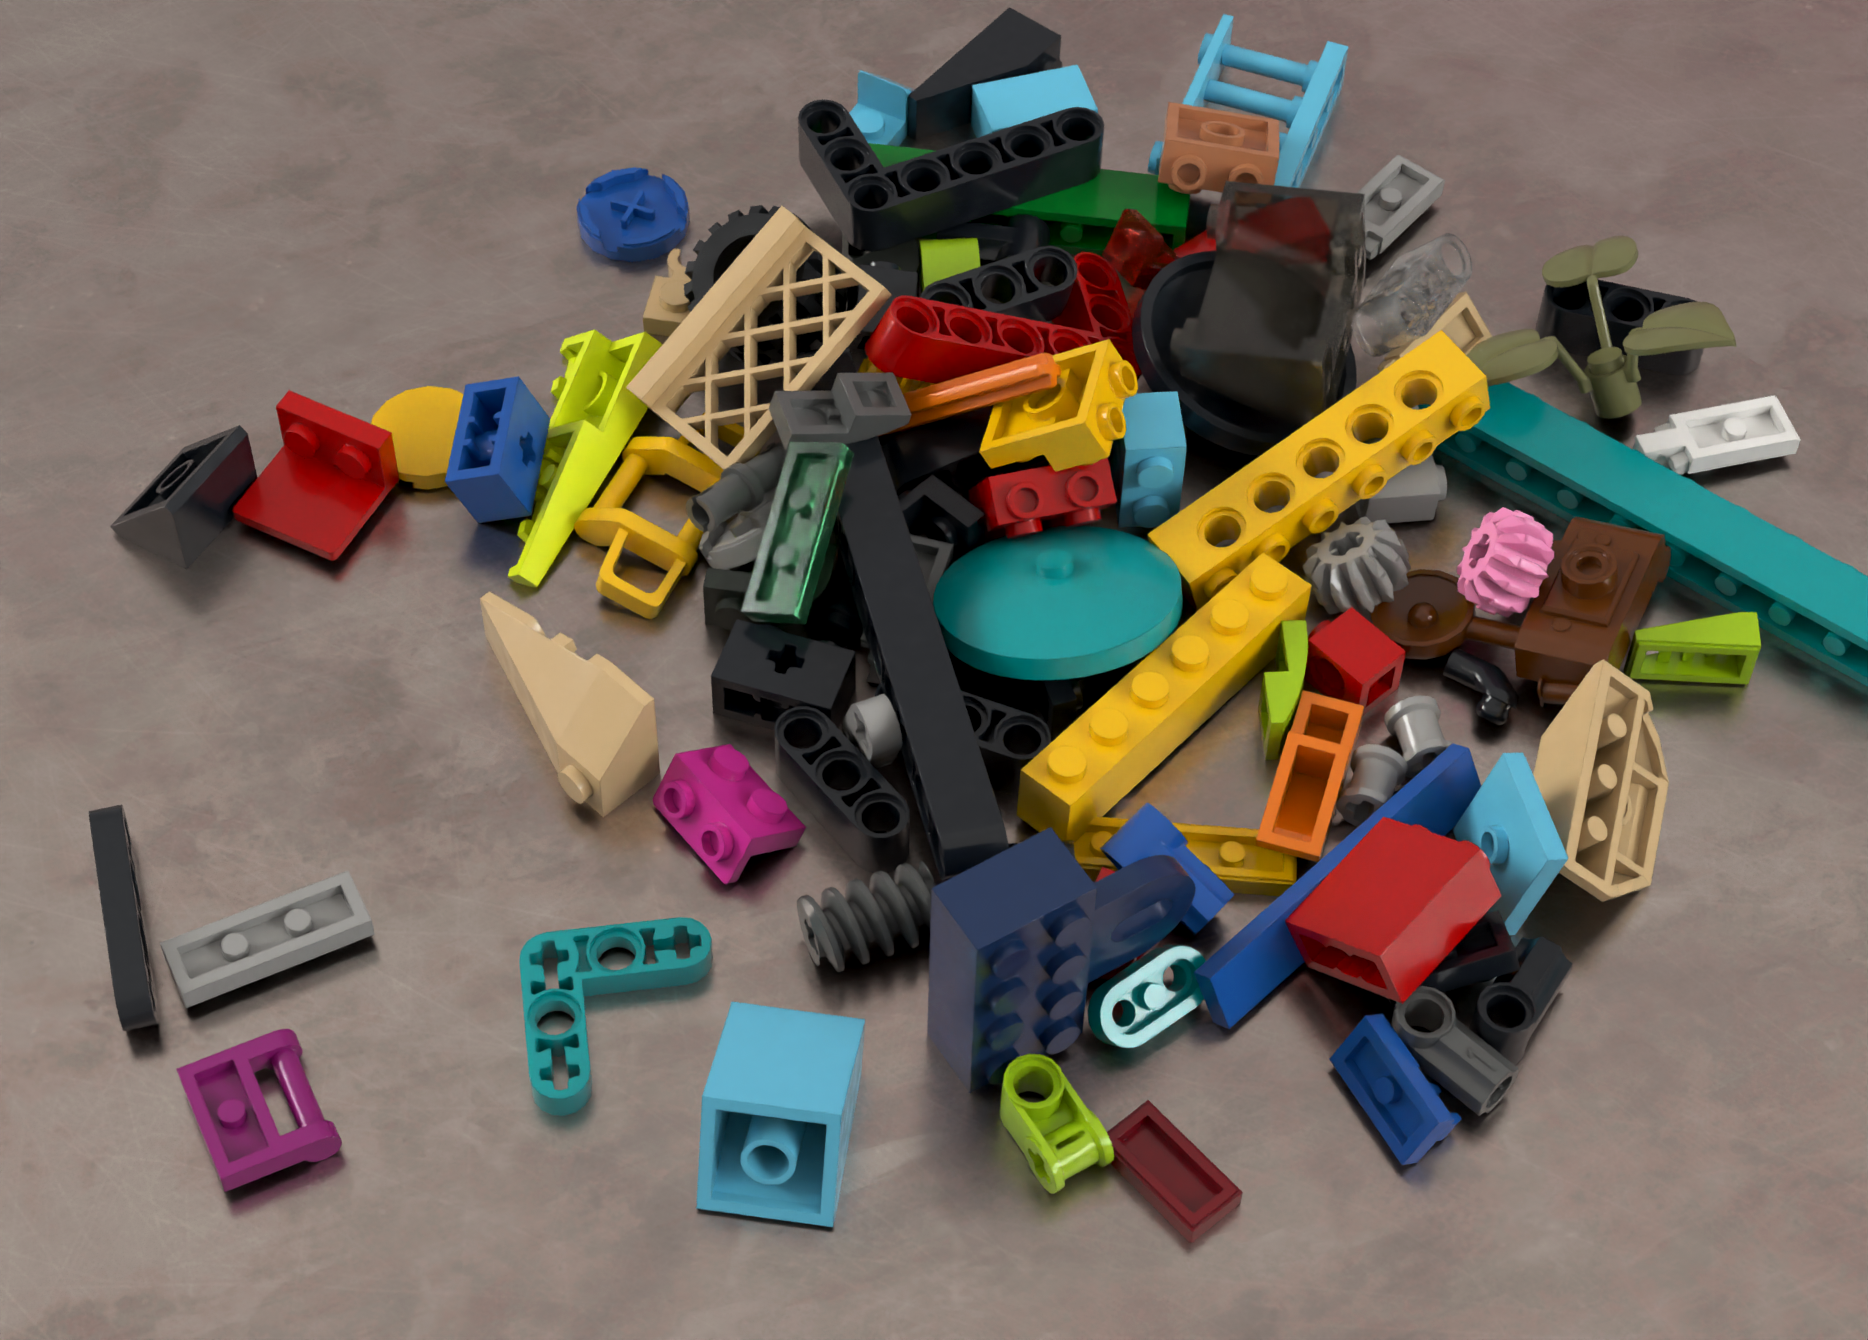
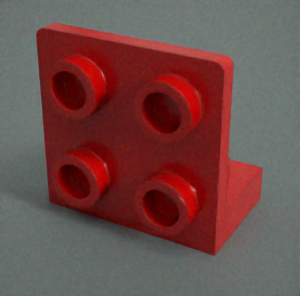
(321, 479)

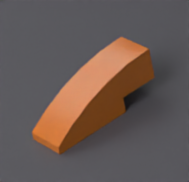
(1310, 776)

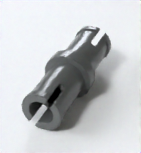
(738, 489)

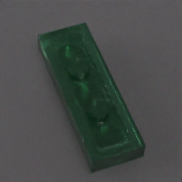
(797, 532)

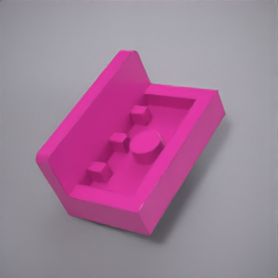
(725, 809)

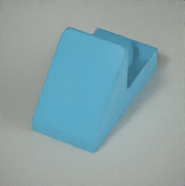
(881, 109)

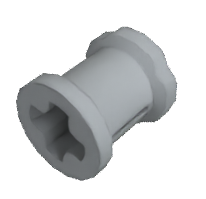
(1417, 730)
(1373, 782)

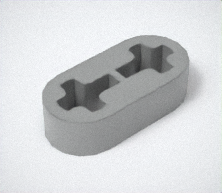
(874, 730)

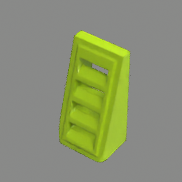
(1697, 650)

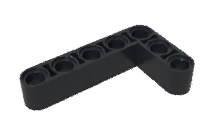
(945, 187)

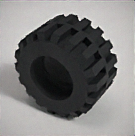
(722, 250)

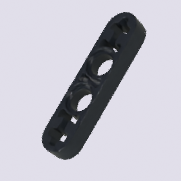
(123, 918)

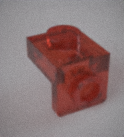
(1137, 249)

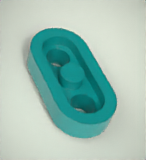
(1144, 998)

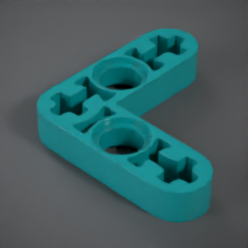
(584, 976)

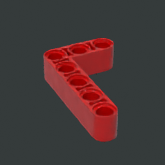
(947, 341)

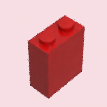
(1394, 908)

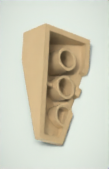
(584, 711)

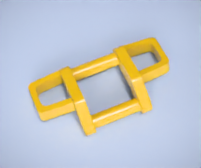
(619, 528)

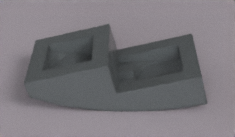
(851, 412)

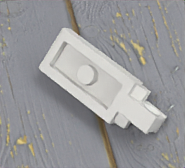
(1721, 436)

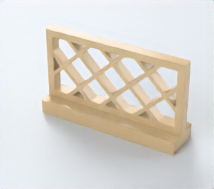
(730, 319)

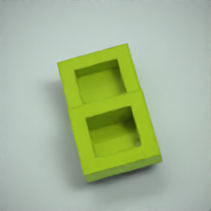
(1283, 688)

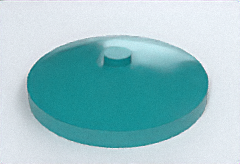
(1058, 603)

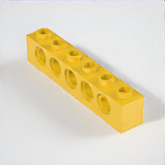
(1331, 442)

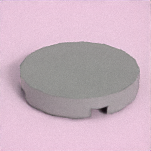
(740, 539)

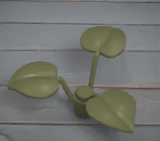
(1609, 373)

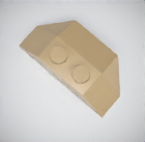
(1605, 783)

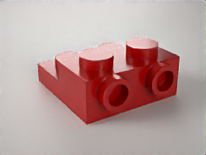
(1040, 494)

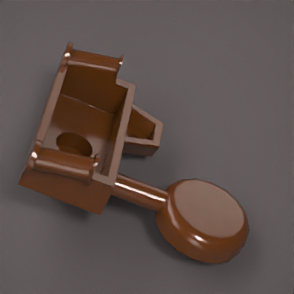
(1582, 612)

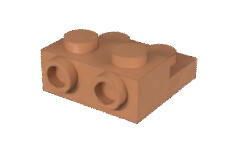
(1216, 146)

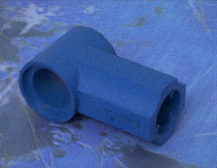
(1152, 834)

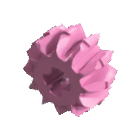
(1505, 562)

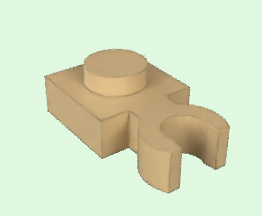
(667, 302)

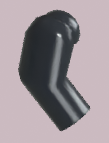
(1486, 679)

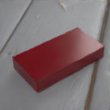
(1171, 1172)

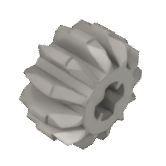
(1357, 566)

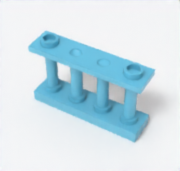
(1303, 115)

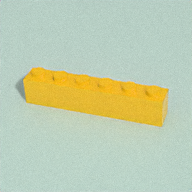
(1161, 701)

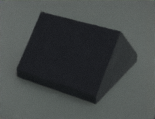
(191, 498)

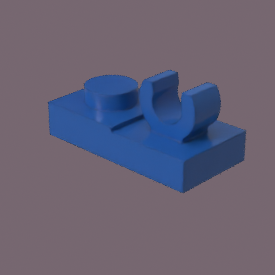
(1393, 1089)

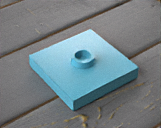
(1517, 836)

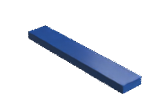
(1265, 950)

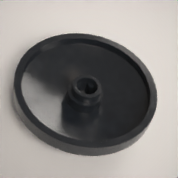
(1166, 304)

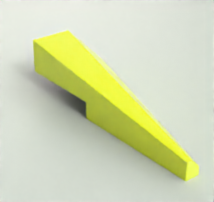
(582, 441)

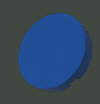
(633, 215)

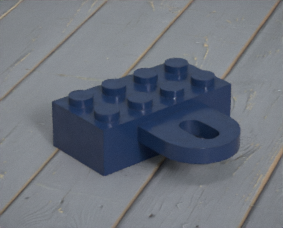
(1026, 939)

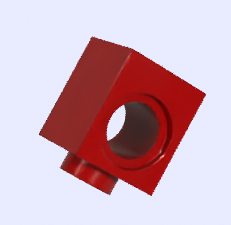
(1353, 660)

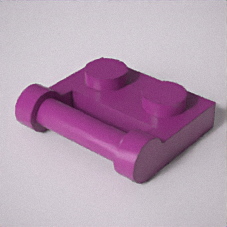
(236, 1116)

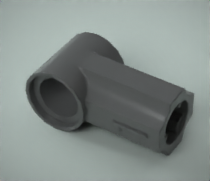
(1452, 1051)

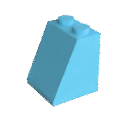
(779, 1113)

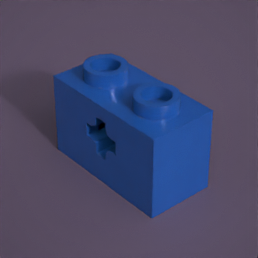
(505, 434)

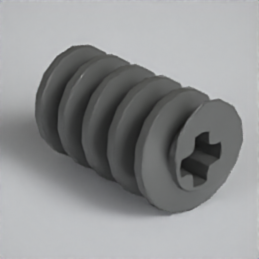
(867, 915)

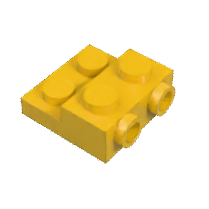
(1068, 422)

